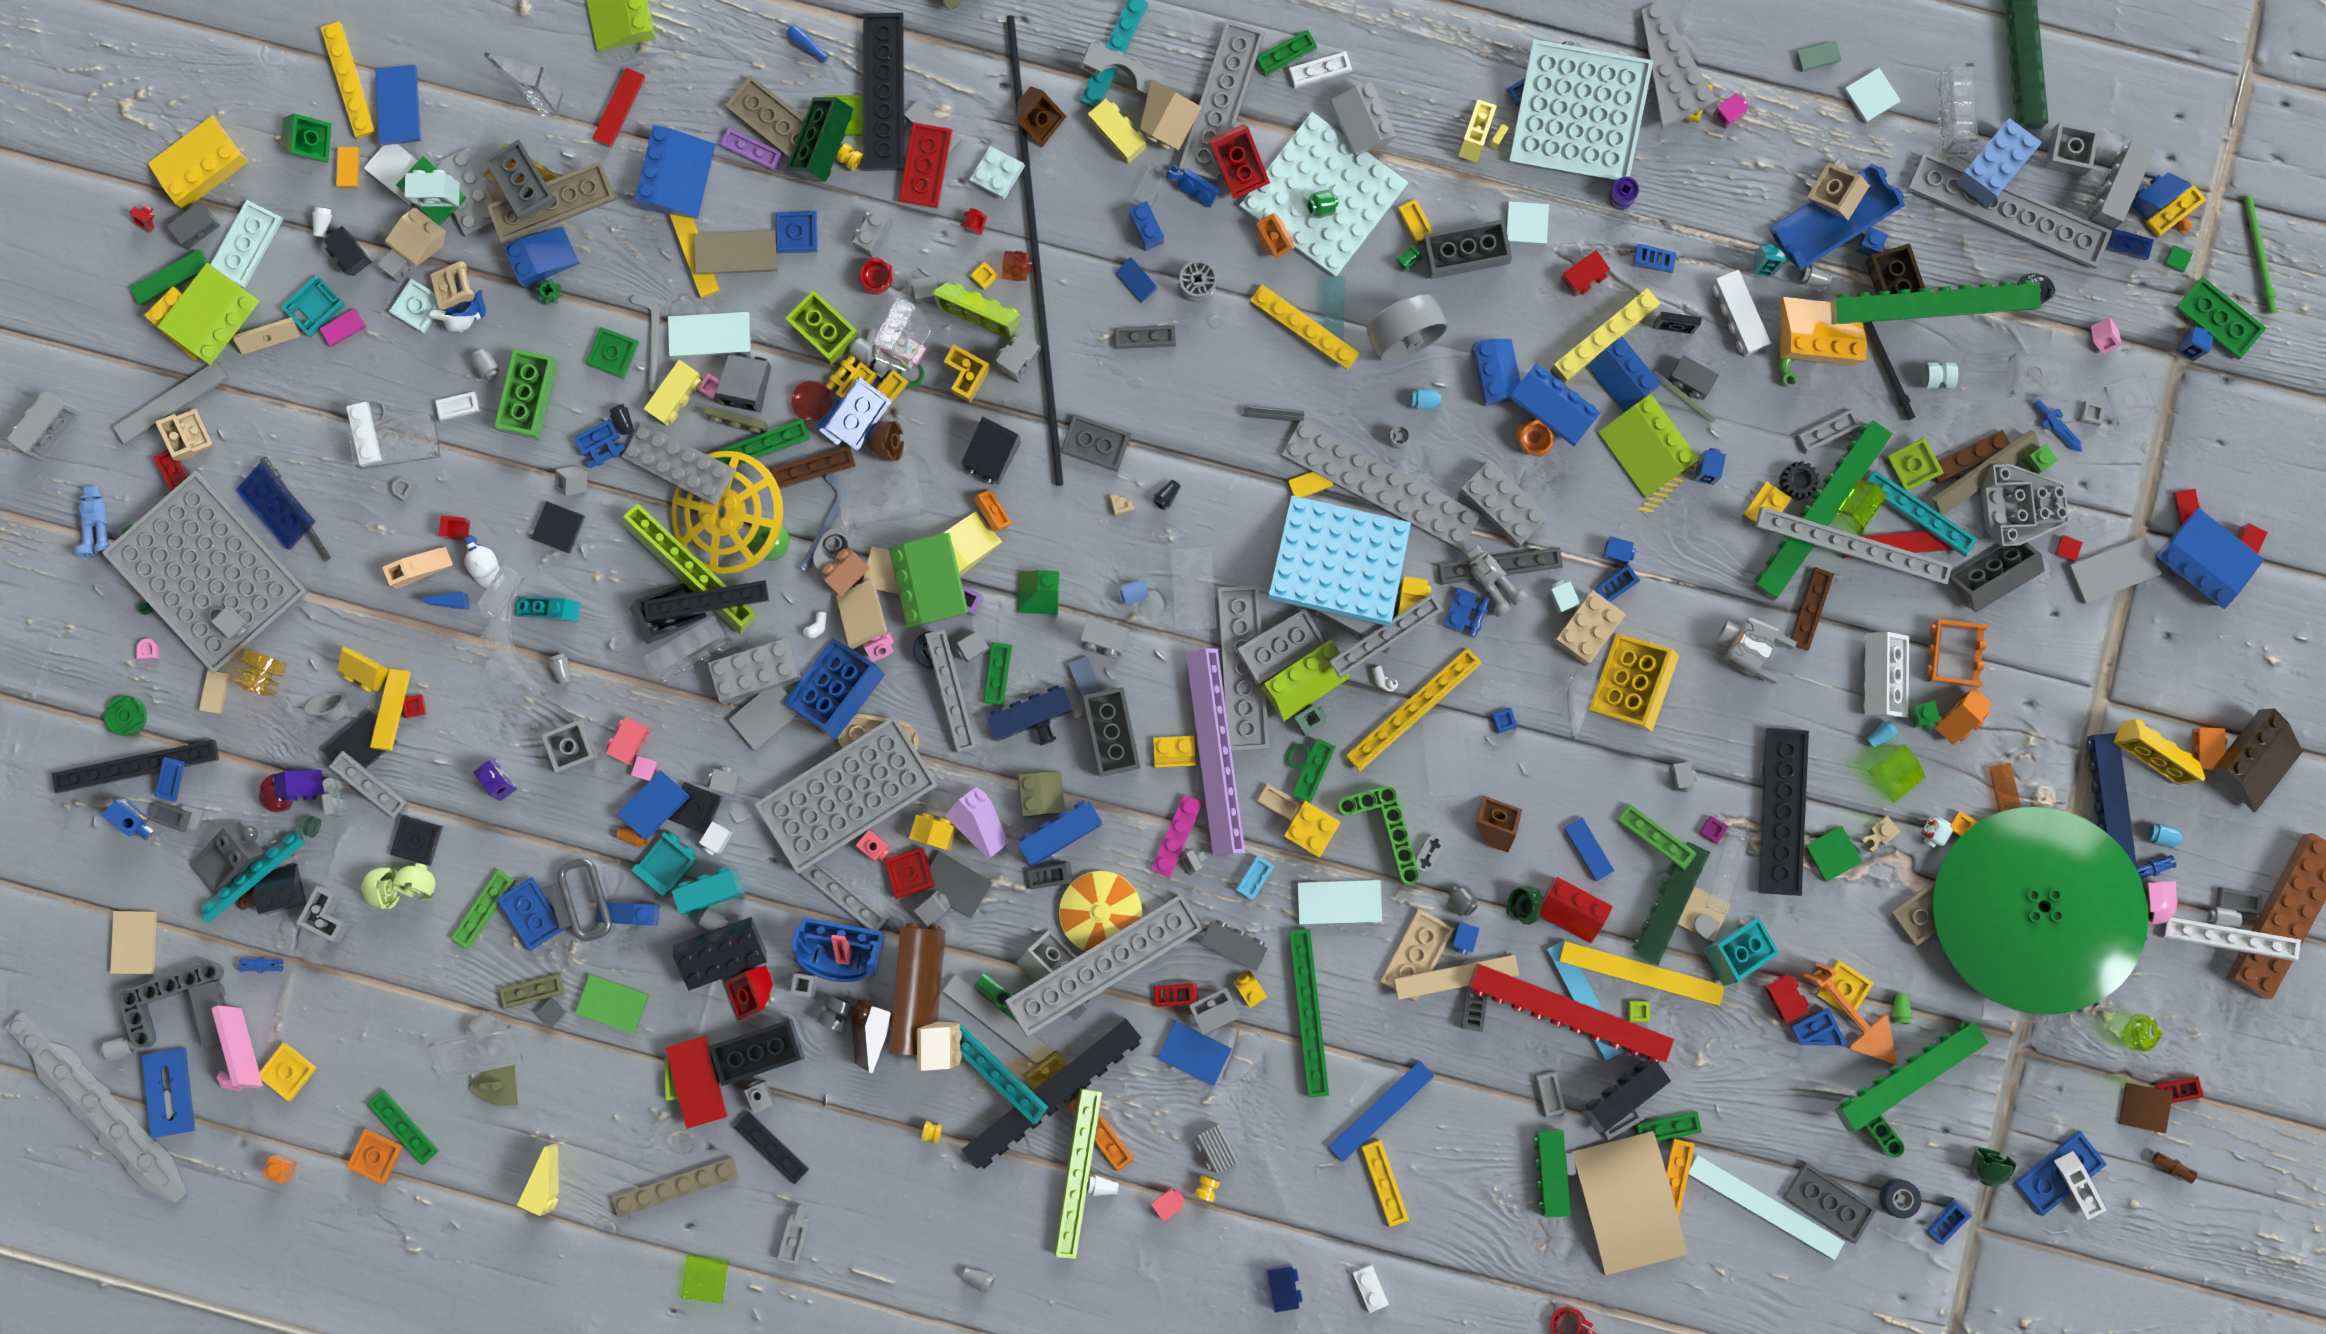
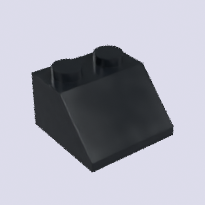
(279, 890)

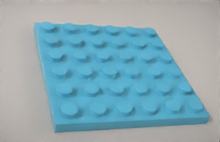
(1340, 561)

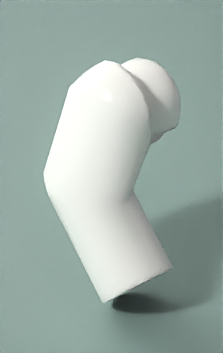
(817, 628)
(1382, 681)

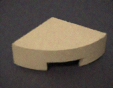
(1120, 505)

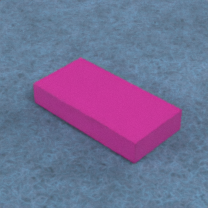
(343, 327)

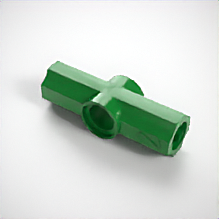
(991, 990)

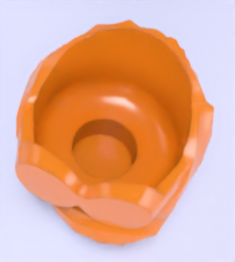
(1535, 438)

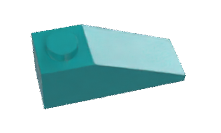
(1768, 260)

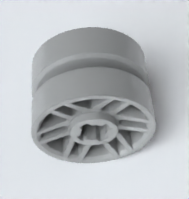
(1197, 271)

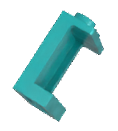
(666, 864)

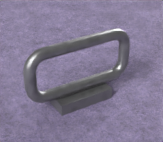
(564, 905)

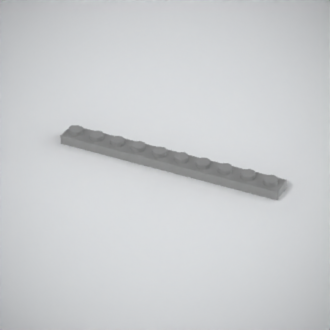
(1853, 545)

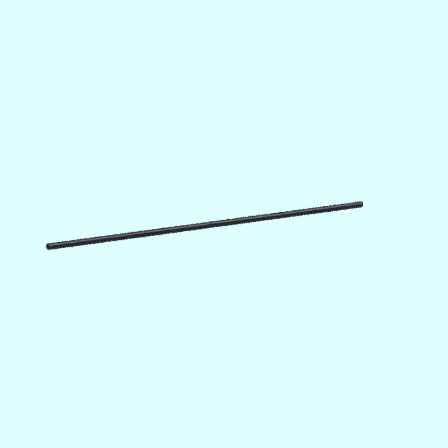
(1035, 259)

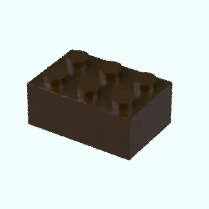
(1895, 270)

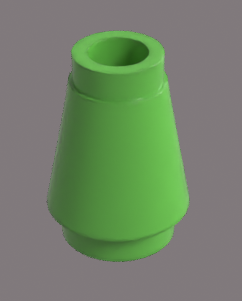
(1901, 1010)

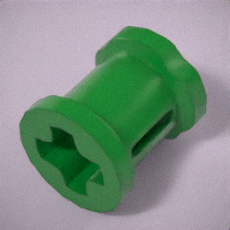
(1408, 258)

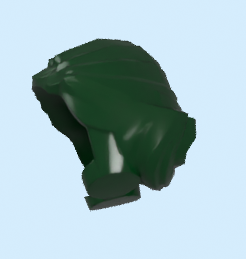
(1526, 902)

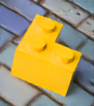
(971, 372)
(933, 832)

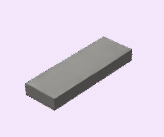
(920, 114)
(1828, 431)

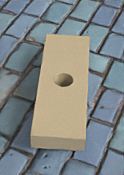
(266, 336)

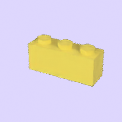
(1117, 130)
(673, 393)

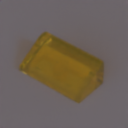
(1044, 1069)

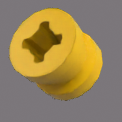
(931, 1132)

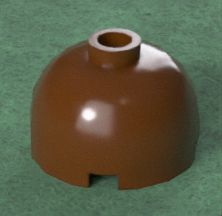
(885, 441)

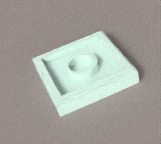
(1872, 95)
(1527, 223)
(415, 305)

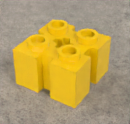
(1411, 592)

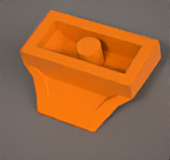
(1274, 236)

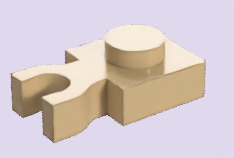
(1882, 832)

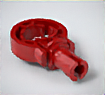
(1580, 1326)

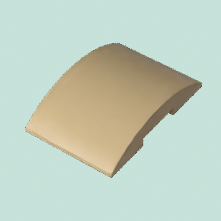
(1630, 1203)

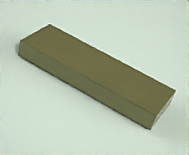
(531, 991)

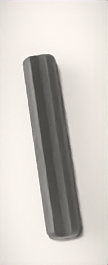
(1274, 413)

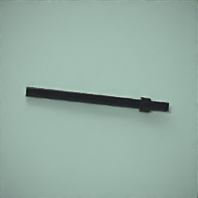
(1903, 400)

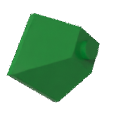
(306, 137)
(1038, 592)

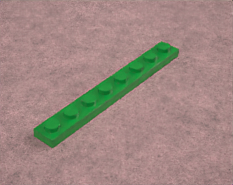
(1309, 1013)

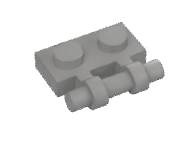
(333, 802)

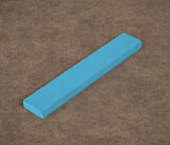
(1581, 992)

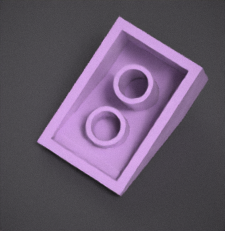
(978, 822)

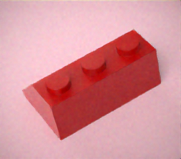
(1574, 909)

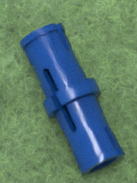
(2155, 867)
(260, 965)

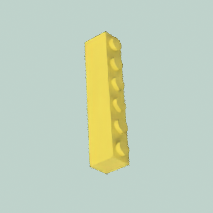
(1605, 336)

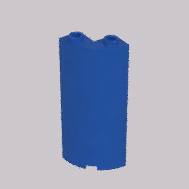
(1816, 232)

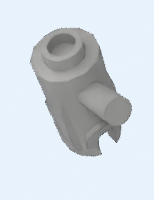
(862, 351)

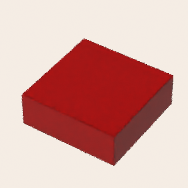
(2068, 548)
(414, 706)

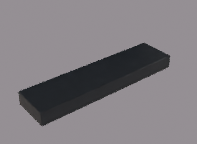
(772, 1148)

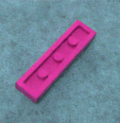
(1176, 836)

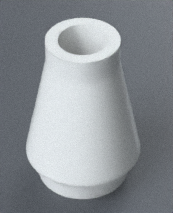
(321, 220)
(1101, 1186)

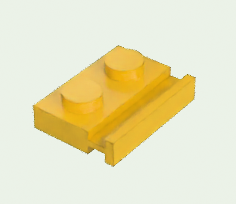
(1767, 497)
(1174, 751)

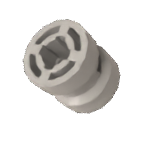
(1402, 437)

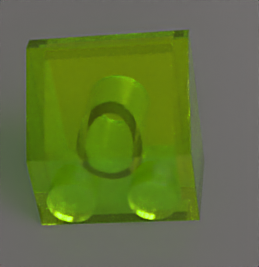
(1862, 505)
(1897, 772)

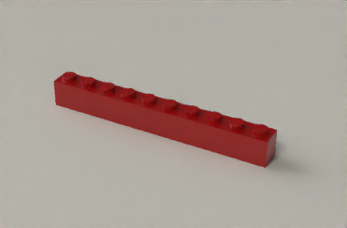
(1571, 1013)

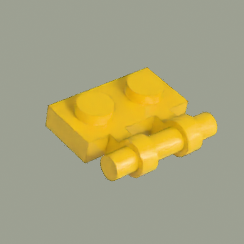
(846, 365)

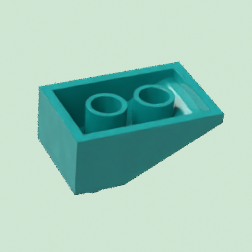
(1741, 952)

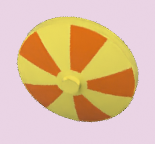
(1098, 908)

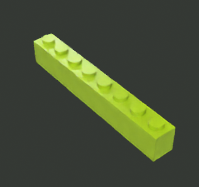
(682, 563)

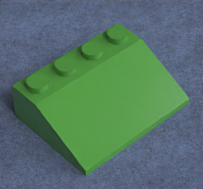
(928, 580)

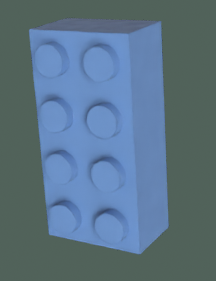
(1998, 162)

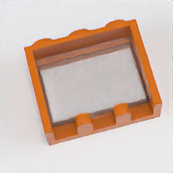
(1956, 653)

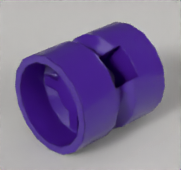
(1623, 193)

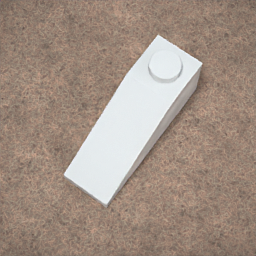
(2080, 1185)

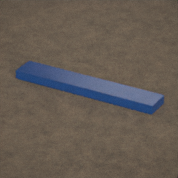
(1381, 1111)

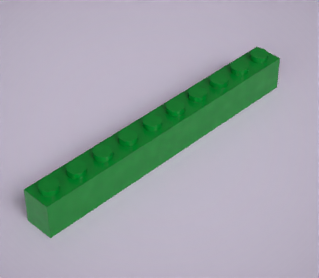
(1935, 303)
(1824, 507)

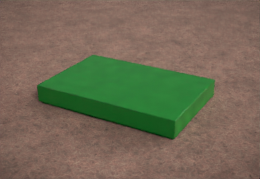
(436, 214)

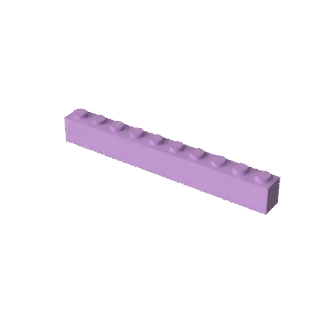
(1215, 752)

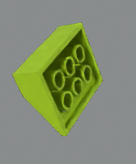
(620, 22)
(977, 310)
(208, 313)
(1648, 446)

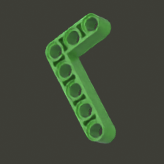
(1390, 826)

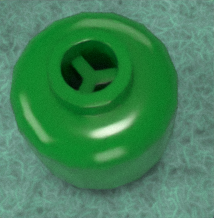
(1322, 204)

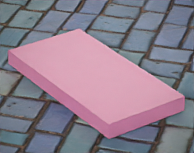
(237, 1047)

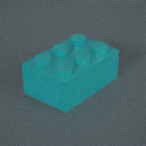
(708, 891)

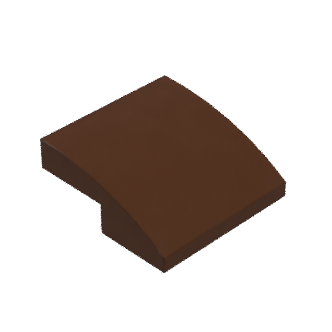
(2145, 1108)

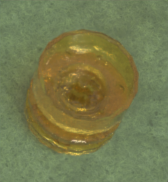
(259, 673)

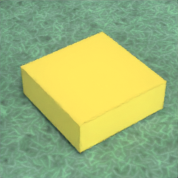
(1499, 136)

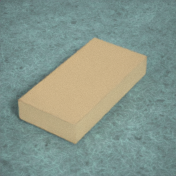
(214, 692)
(1279, 802)

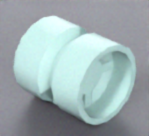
(1940, 375)

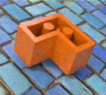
(1965, 716)

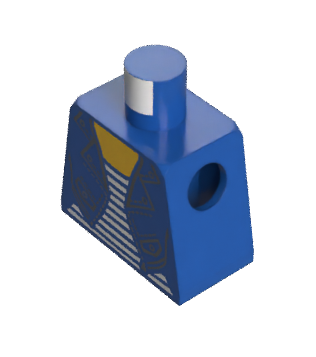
(120, 815)

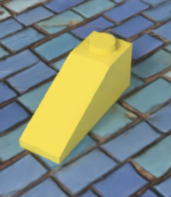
(1477, 131)

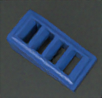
(1638, 262)
(1631, 573)
(455, 600)
(1948, 1210)

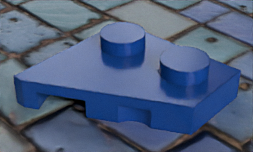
(1819, 1030)

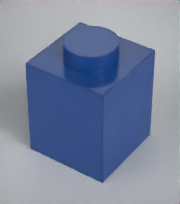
(1871, 242)
(1619, 550)
(1465, 938)

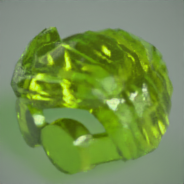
(2136, 1033)

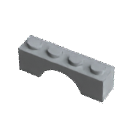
(1099, 58)

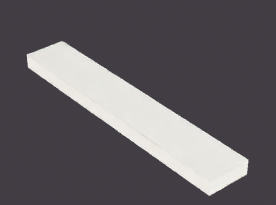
(2232, 939)

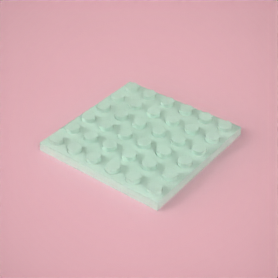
(1580, 110)
(1318, 161)

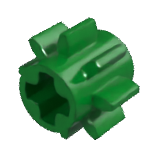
(552, 296)

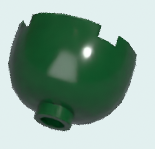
(1991, 1167)

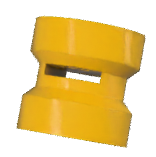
(849, 157)
(1207, 1187)

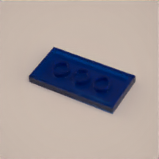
(275, 505)

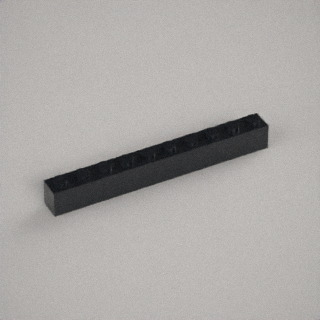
(1053, 1092)

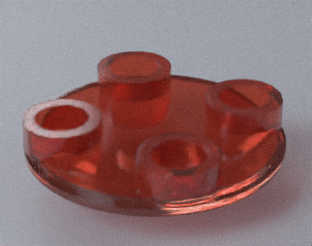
(811, 400)

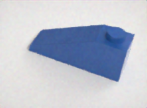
(631, 914)

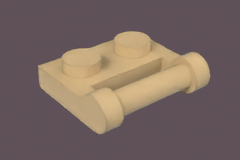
(445, 285)

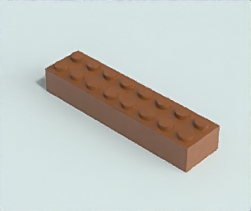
(2288, 914)

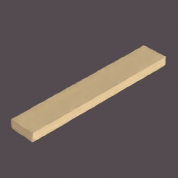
(1449, 977)

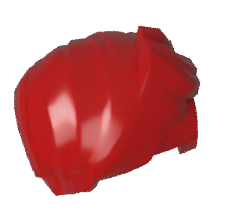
(876, 276)

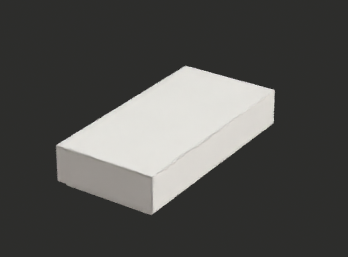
(457, 406)

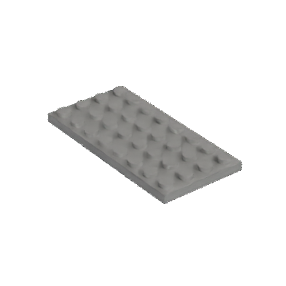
(846, 795)

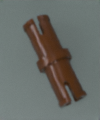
(2174, 1167)

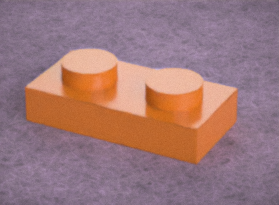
(992, 511)

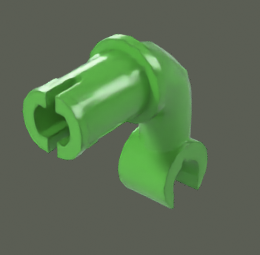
(1784, 366)

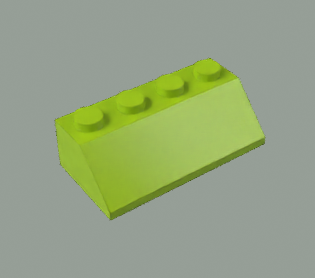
(1303, 682)

